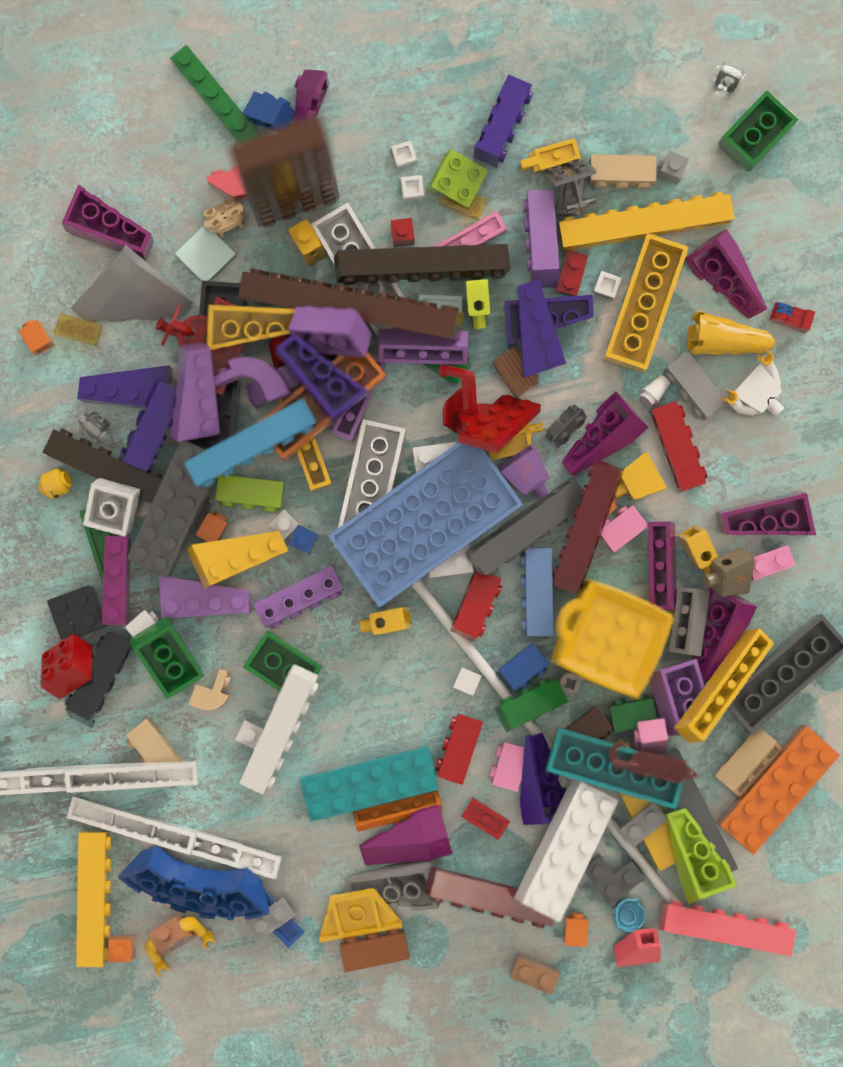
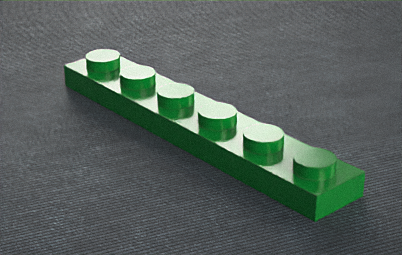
(214, 95)

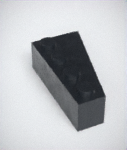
(105, 664)

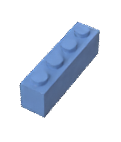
(538, 592)

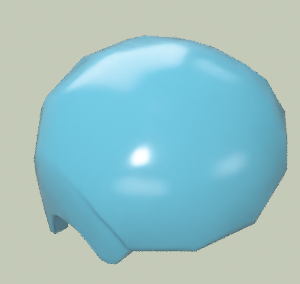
(628, 915)

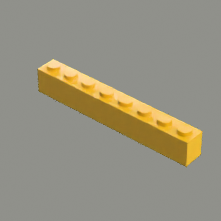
(653, 219)

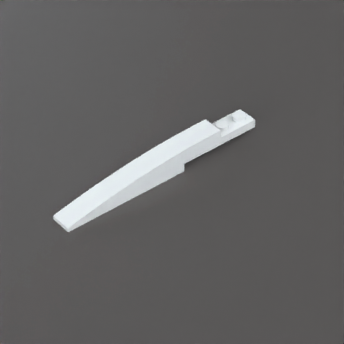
(98, 777)
(174, 837)

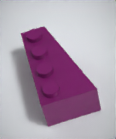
(104, 225)
(773, 516)

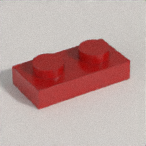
(572, 273)
(485, 818)

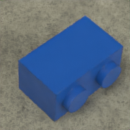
(268, 111)
(524, 667)

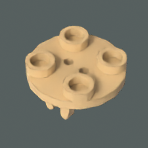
(224, 217)

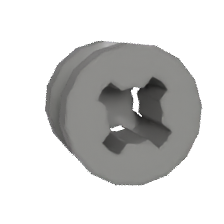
(568, 681)

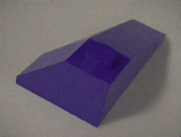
(539, 788)

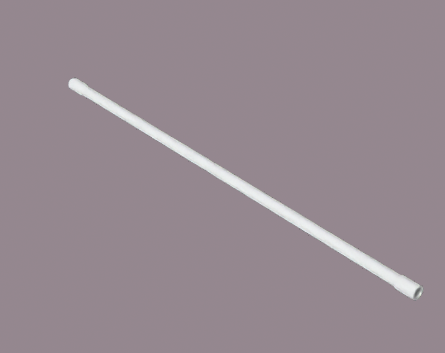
(533, 728)

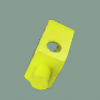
(477, 291)

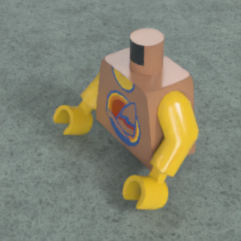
(173, 935)

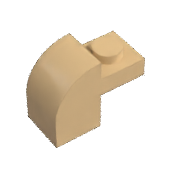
(211, 698)

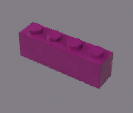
(662, 565)
(116, 581)

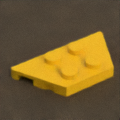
(357, 915)

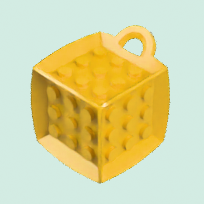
(611, 638)

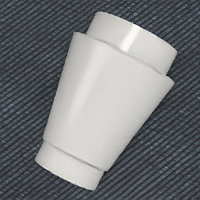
(654, 391)

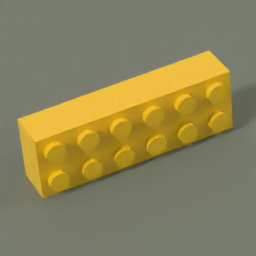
(645, 303)

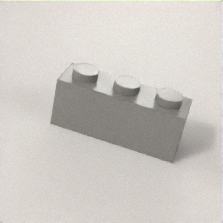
(694, 386)
(689, 621)

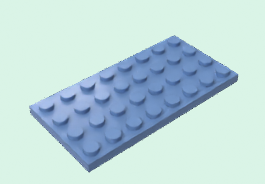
(424, 521)

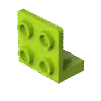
(457, 178)

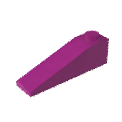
(415, 839)

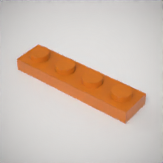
(394, 811)

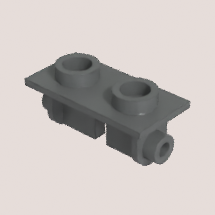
(573, 419)

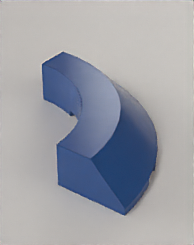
(194, 888)

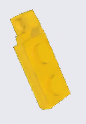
(552, 155)

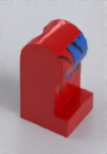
(792, 317)

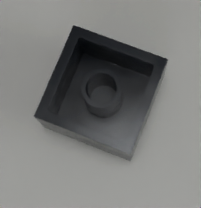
(76, 612)

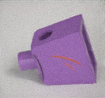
(526, 471)

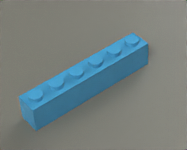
(250, 443)

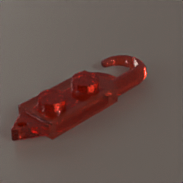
(652, 765)

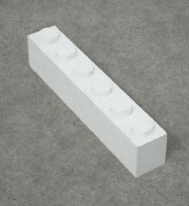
(279, 728)

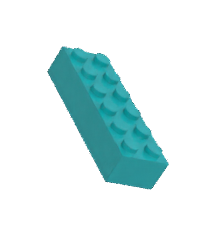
(588, 761)
(369, 783)

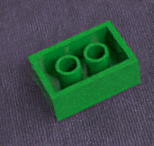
(758, 131)
(166, 657)
(275, 658)

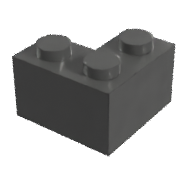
(613, 883)

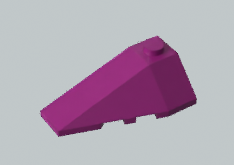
(310, 93)
(725, 268)
(609, 432)
(724, 625)

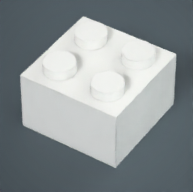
(111, 507)

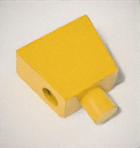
(307, 242)
(640, 479)
(695, 542)
(394, 619)

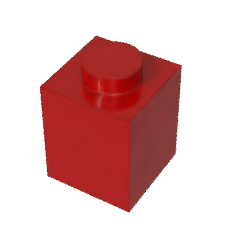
(402, 232)

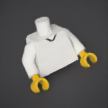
(758, 390)

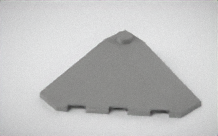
(128, 291)

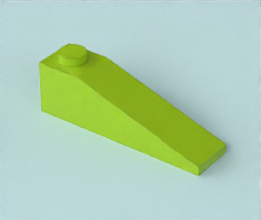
(698, 864)

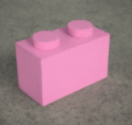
(622, 528)
(772, 562)
(651, 736)
(509, 766)

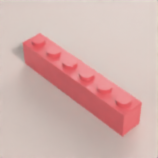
(727, 929)

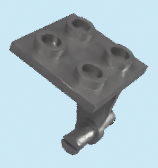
(571, 173)

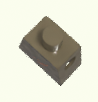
(730, 573)

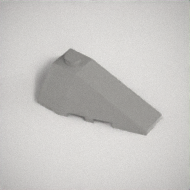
(398, 884)

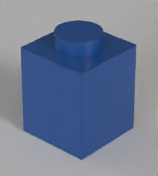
(303, 539)

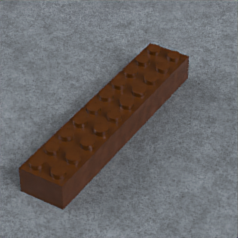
(372, 309)

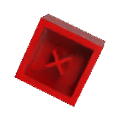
(66, 666)

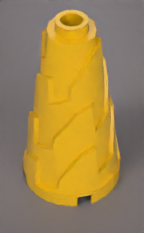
(724, 336)

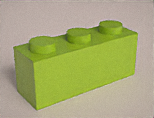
(250, 493)

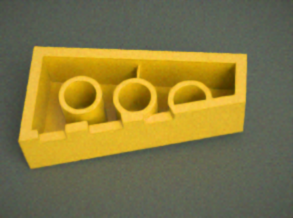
(244, 324)
(229, 557)

